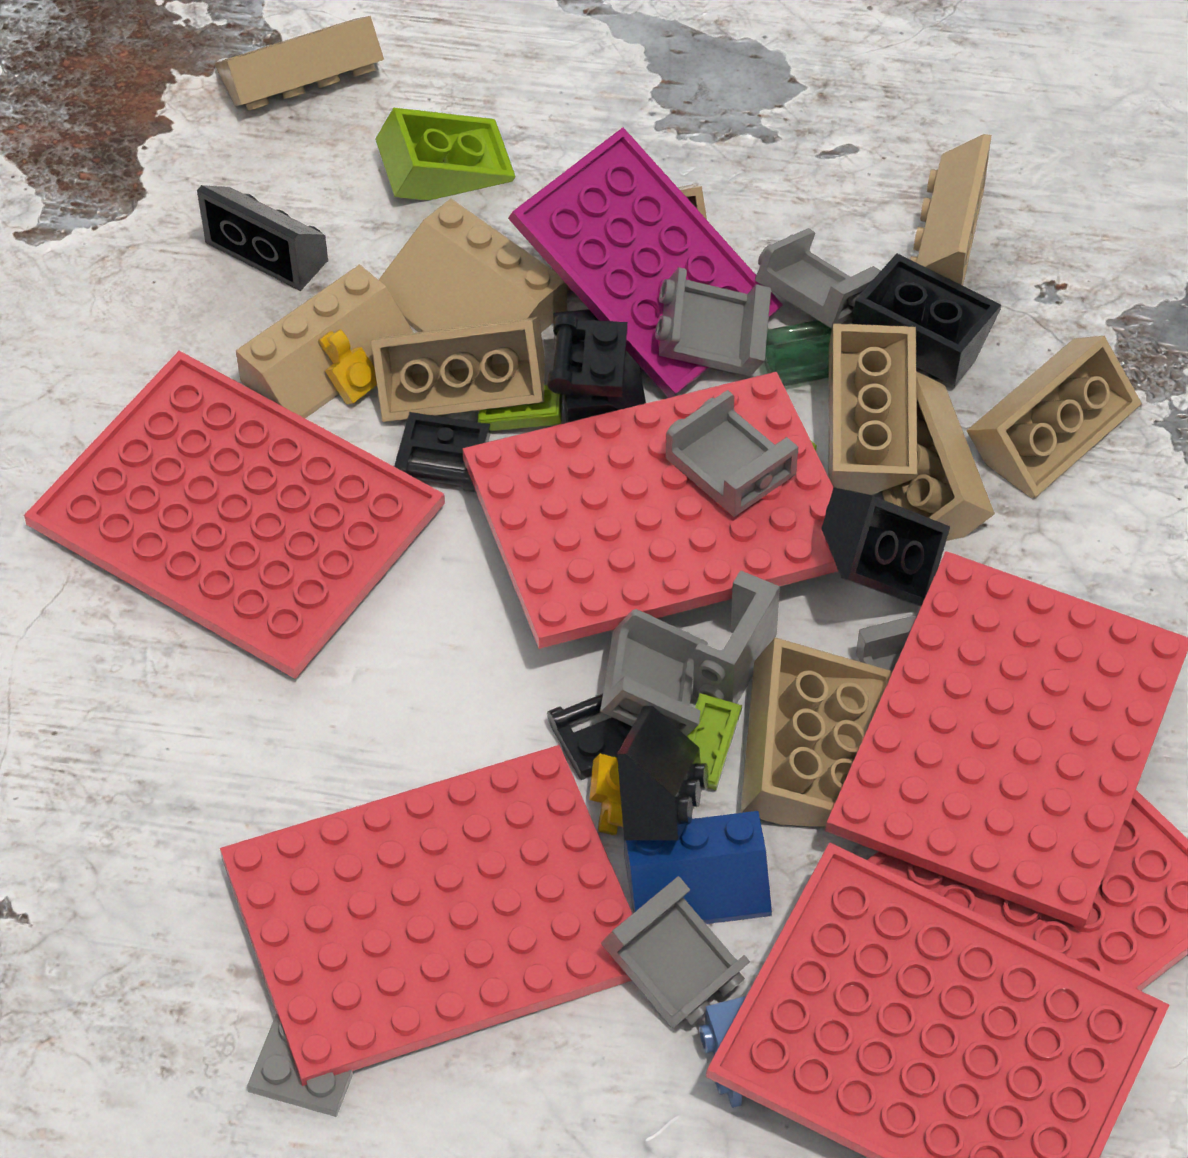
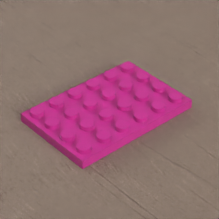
(615, 235)

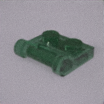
(801, 359)

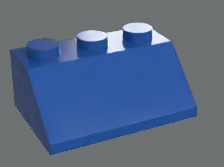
(716, 858)

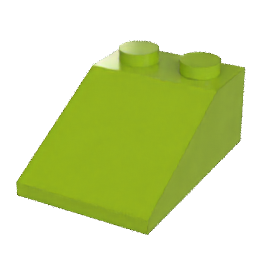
(441, 154)

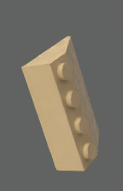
(469, 275)
(805, 730)

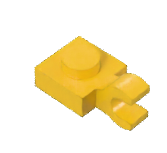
(351, 369)
(606, 790)

